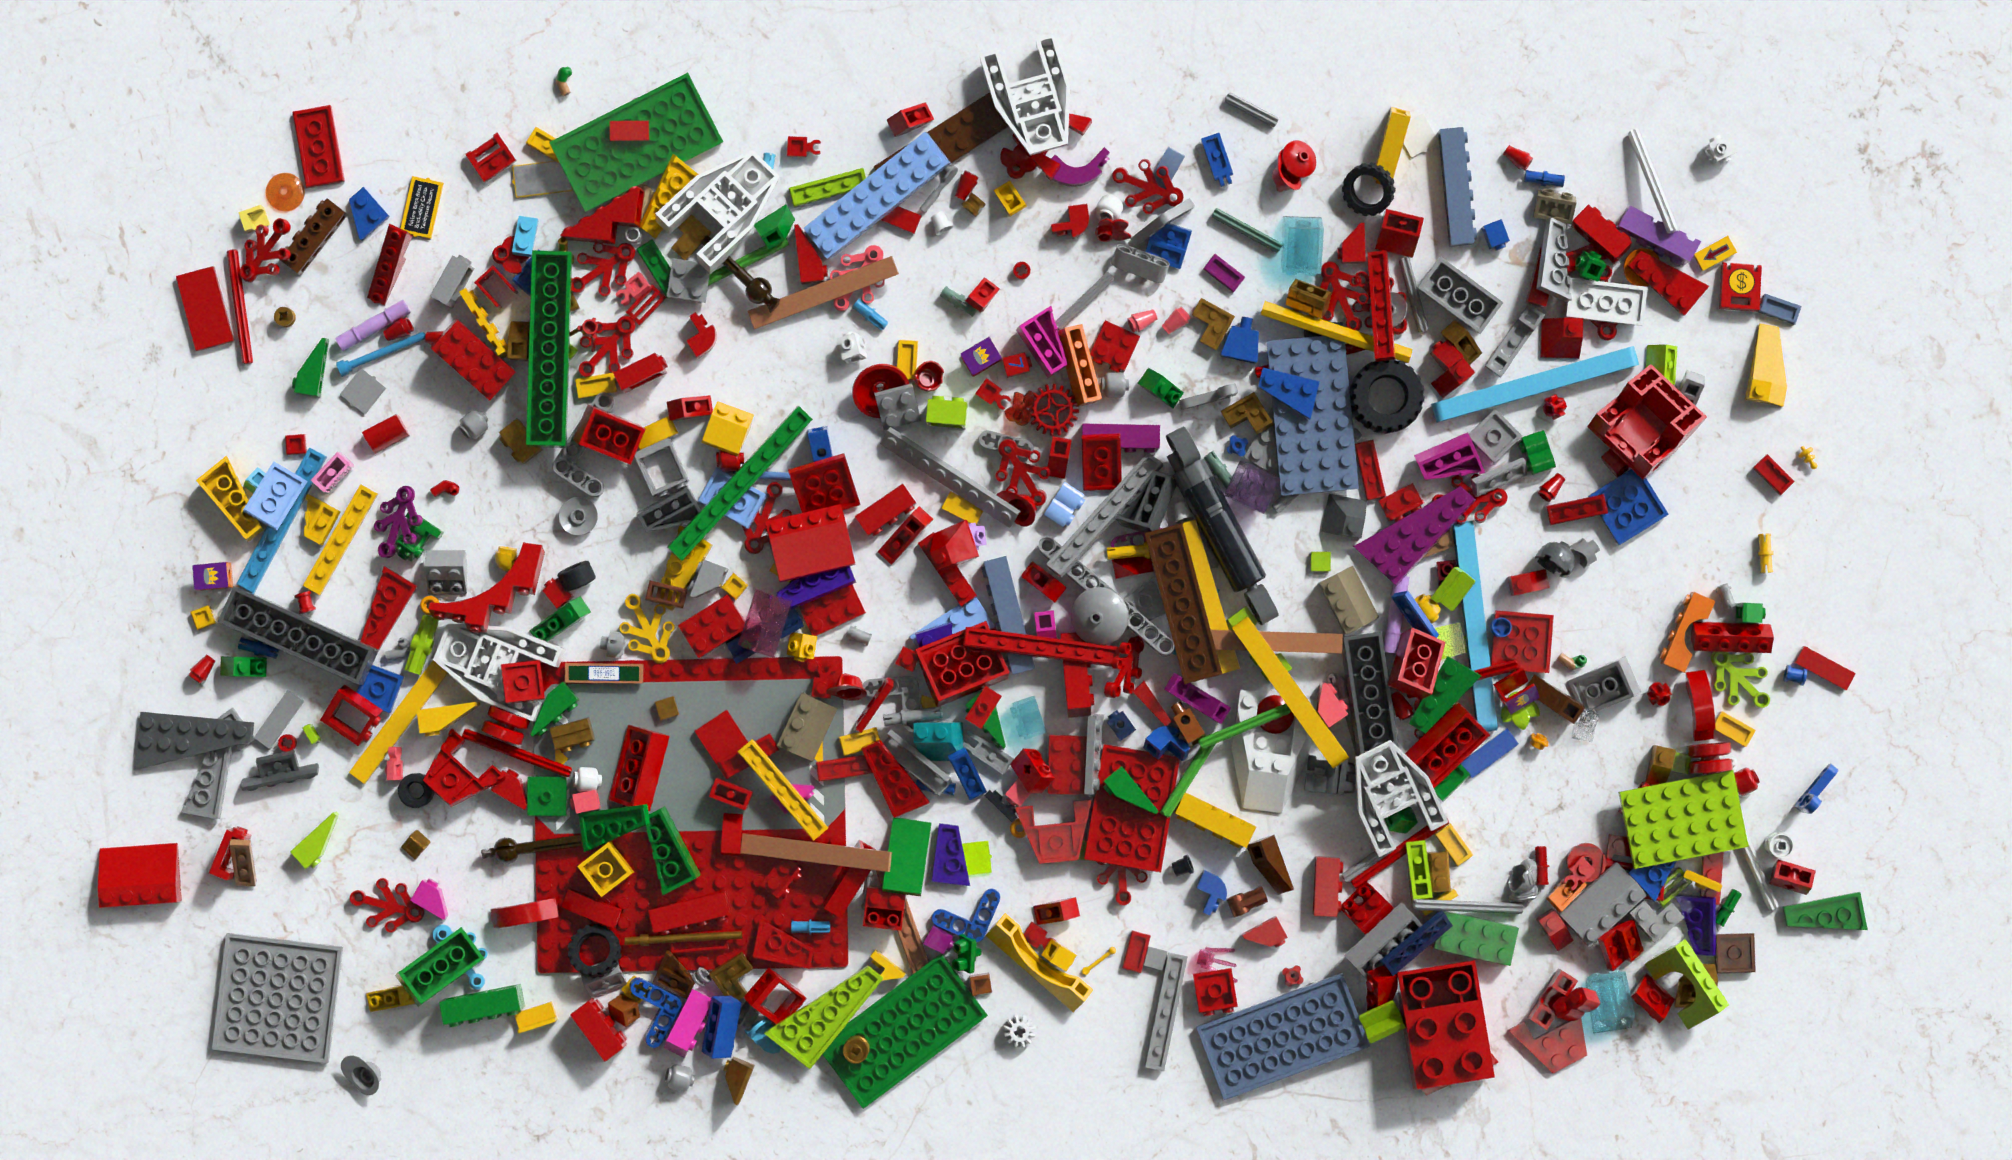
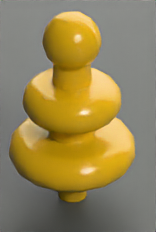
(1808, 458)

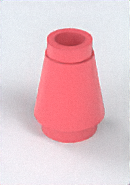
(1141, 320)
(1176, 320)

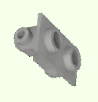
(747, 1015)

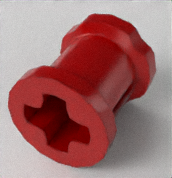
(305, 602)

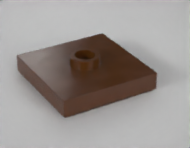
(1735, 953)

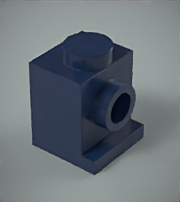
(1126, 730)

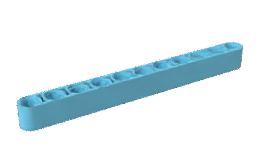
(1535, 384)
(1475, 625)

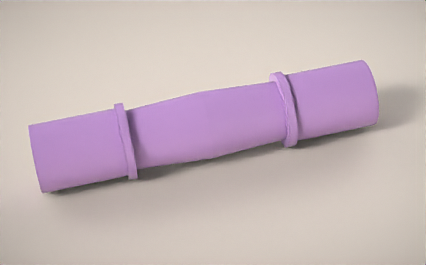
(372, 325)
(1395, 619)

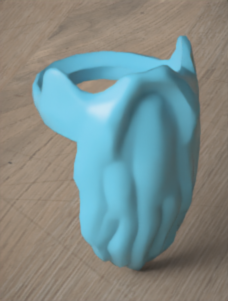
(757, 1034)

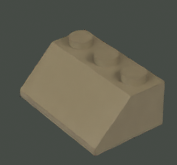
(1348, 600)
(807, 726)

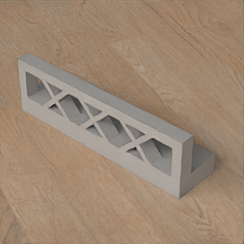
(917, 764)

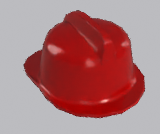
(1283, 179)
(1023, 503)
(848, 688)

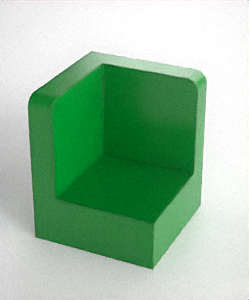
(1401, 821)

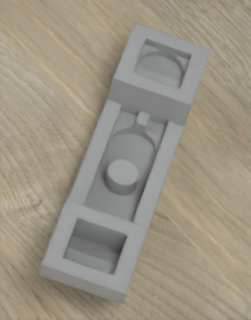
(1514, 340)

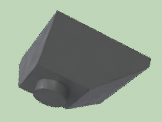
(1344, 516)

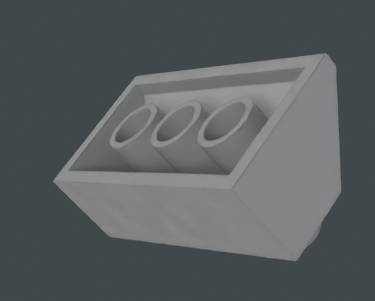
(1460, 295)
(1602, 904)

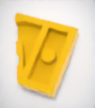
(319, 519)

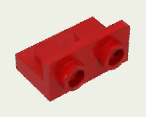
(1401, 502)
(781, 877)

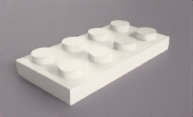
(1607, 302)

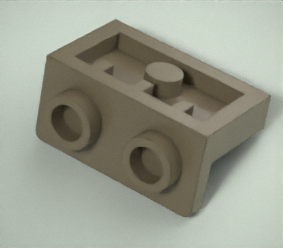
(1555, 206)

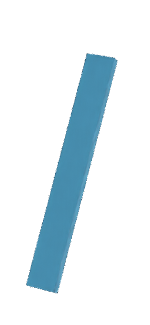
(272, 539)

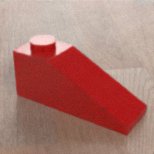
(810, 264)
(905, 535)

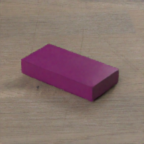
(1224, 273)

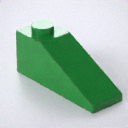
(311, 374)
(1125, 788)

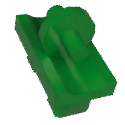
(967, 953)

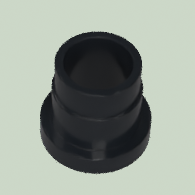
(1183, 866)

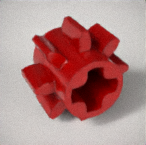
(1554, 406)
(1659, 693)

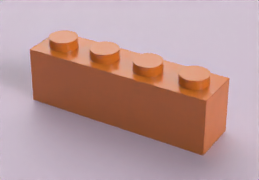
(1079, 365)

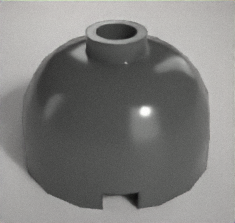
(1556, 557)

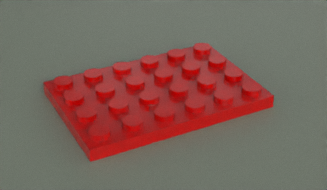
(1122, 831)

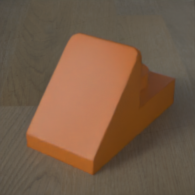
(1562, 897)

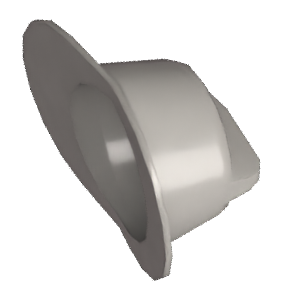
(361, 1074)

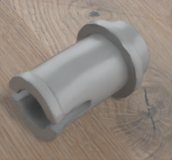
(1725, 594)
(859, 635)

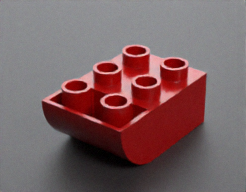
(1444, 1025)

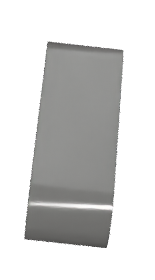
(1140, 263)

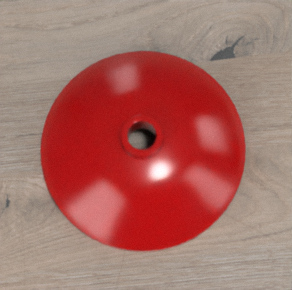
(866, 383)

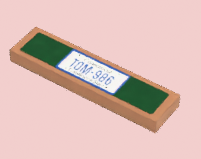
(603, 673)

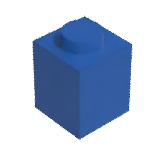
(1495, 235)

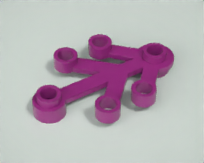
(398, 519)

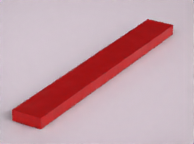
(1040, 646)

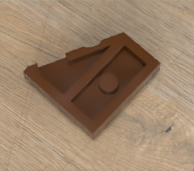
(674, 976)

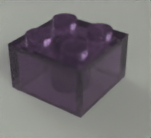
(1252, 487)

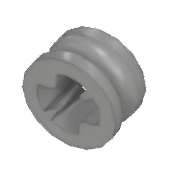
(701, 977)

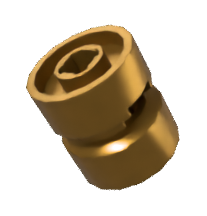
(856, 1049)

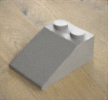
(1605, 685)

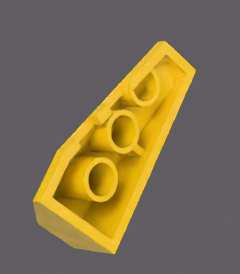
(1767, 371)

